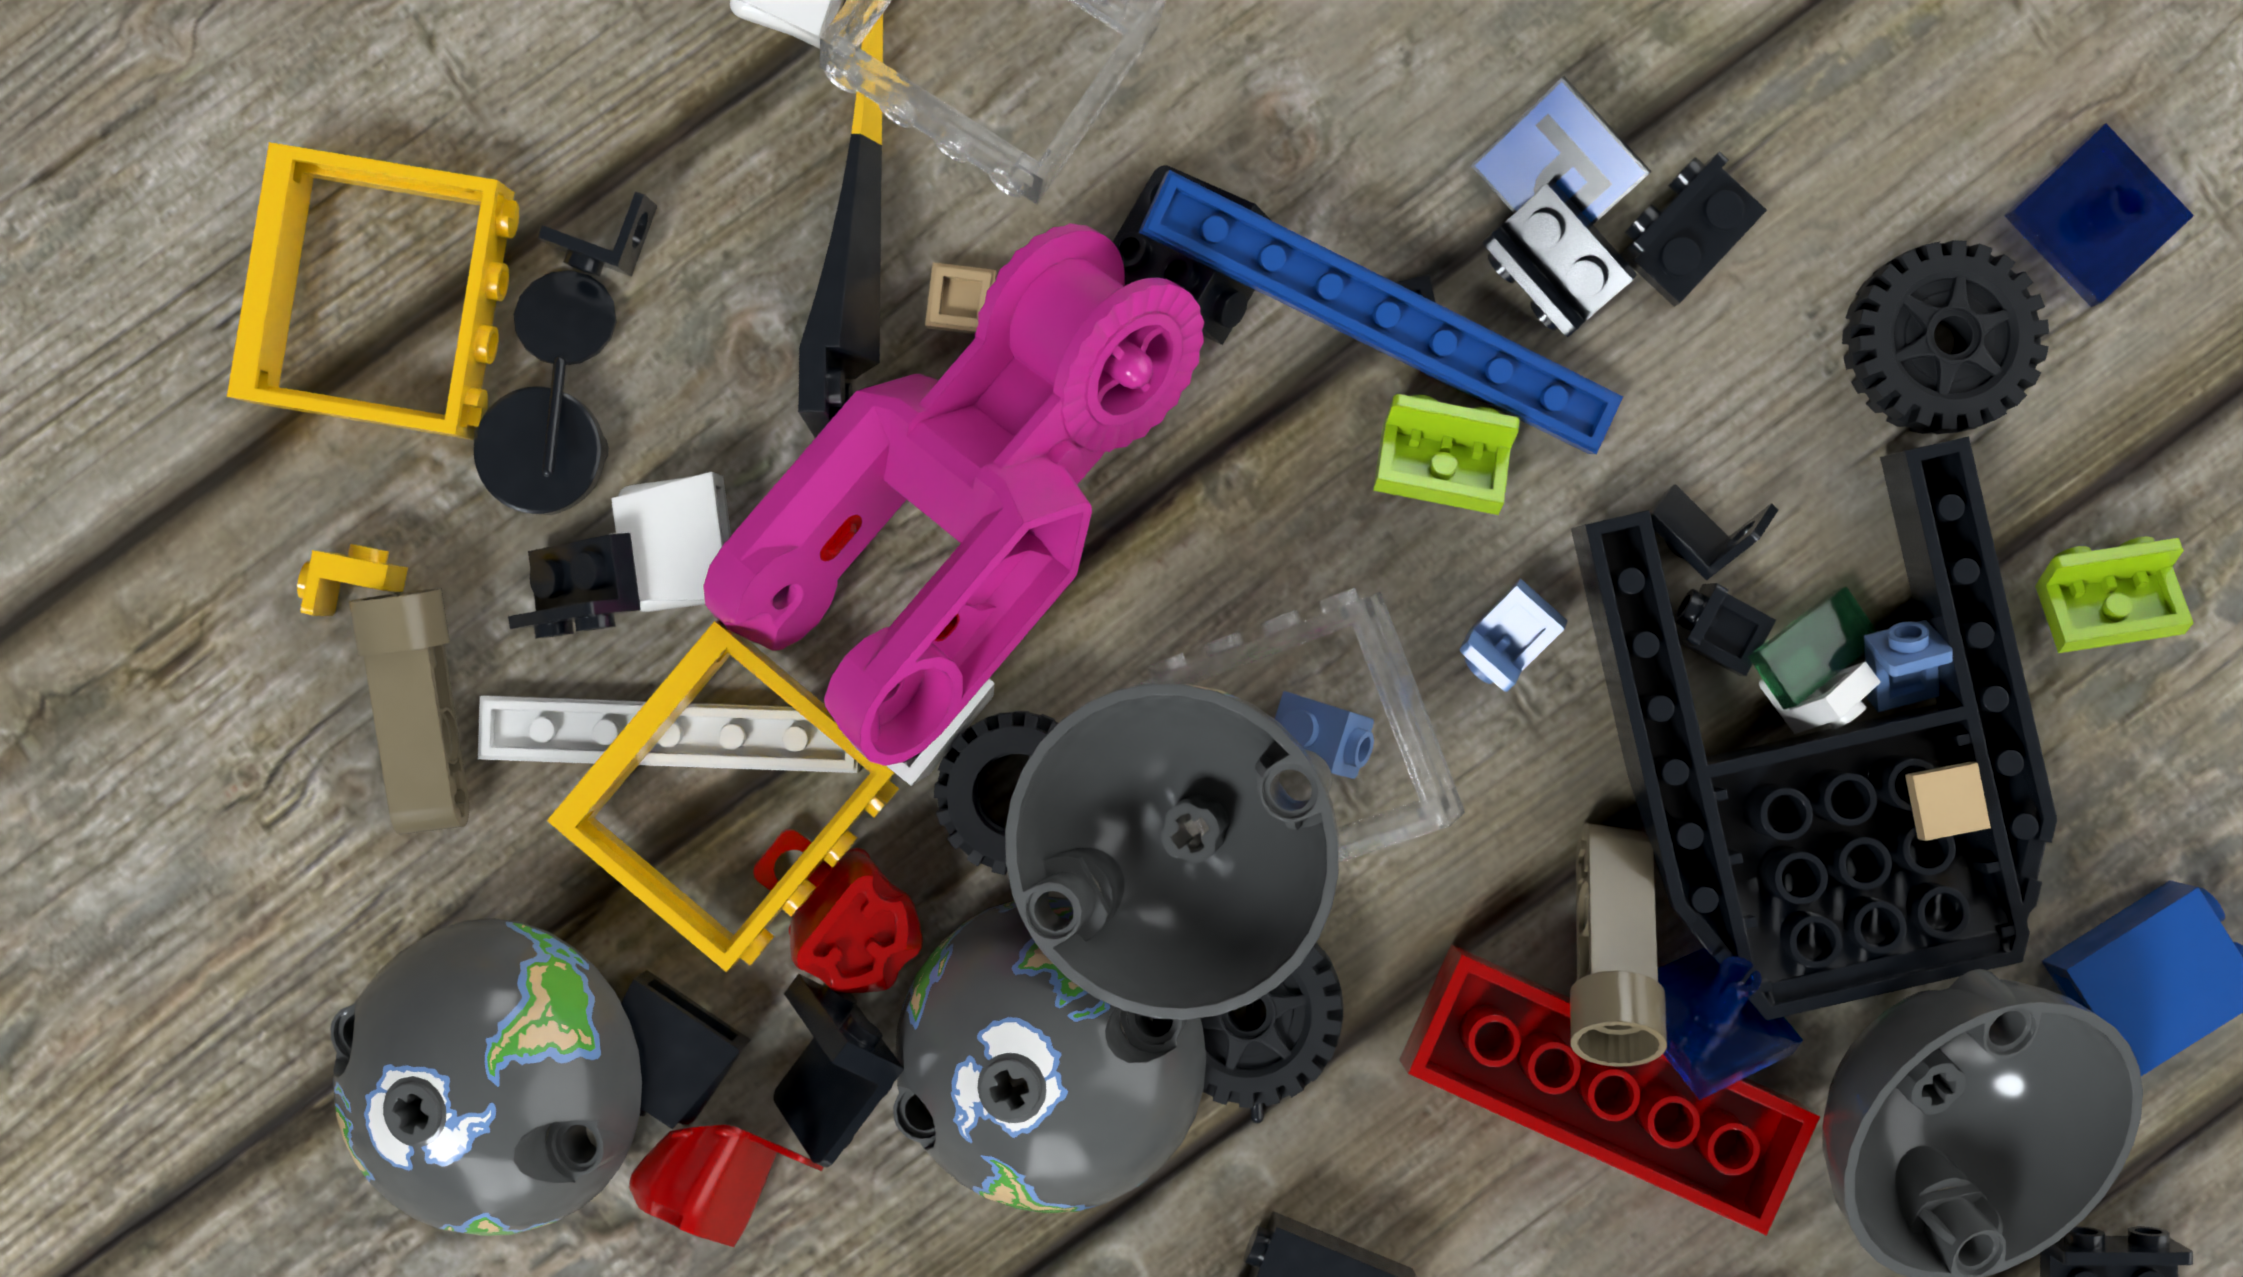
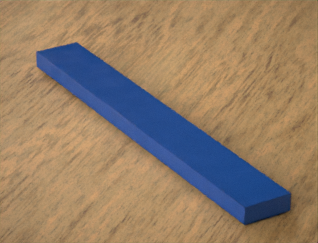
(1379, 312)

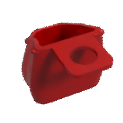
(853, 925)
(707, 1179)

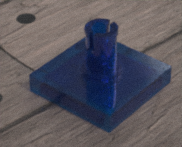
(2099, 215)
(1713, 1027)

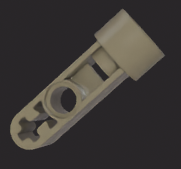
(413, 708)
(1617, 993)

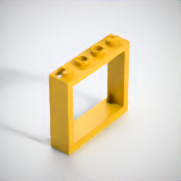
(275, 270)
(577, 811)

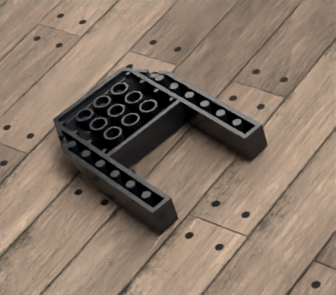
(1811, 840)

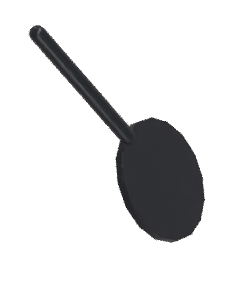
(563, 323)

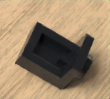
(1721, 627)

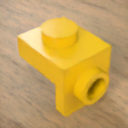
(363, 566)

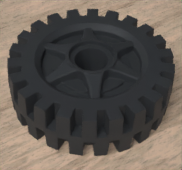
(1992, 330)
(1285, 1047)

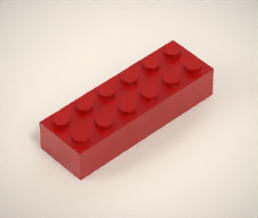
(1511, 1052)

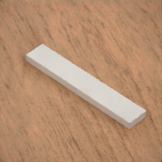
(700, 737)

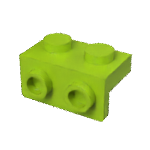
(1445, 453)
(2114, 594)

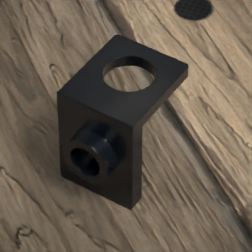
(627, 249)
(1700, 539)

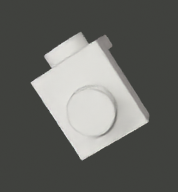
(1833, 703)

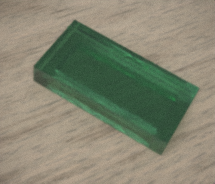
(1813, 648)

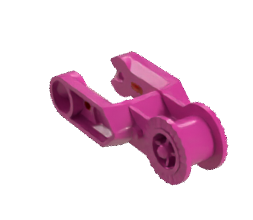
(989, 454)

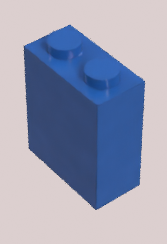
(2157, 971)

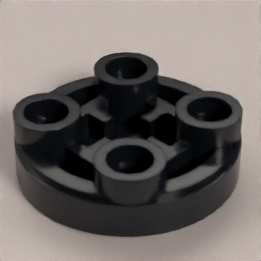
(512, 451)

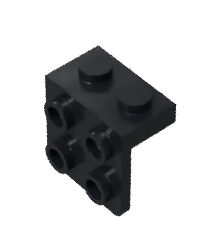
(1219, 296)
(837, 1074)

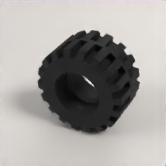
(961, 778)

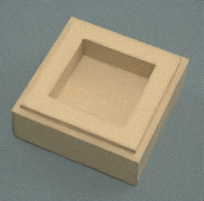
(957, 297)
(1947, 801)

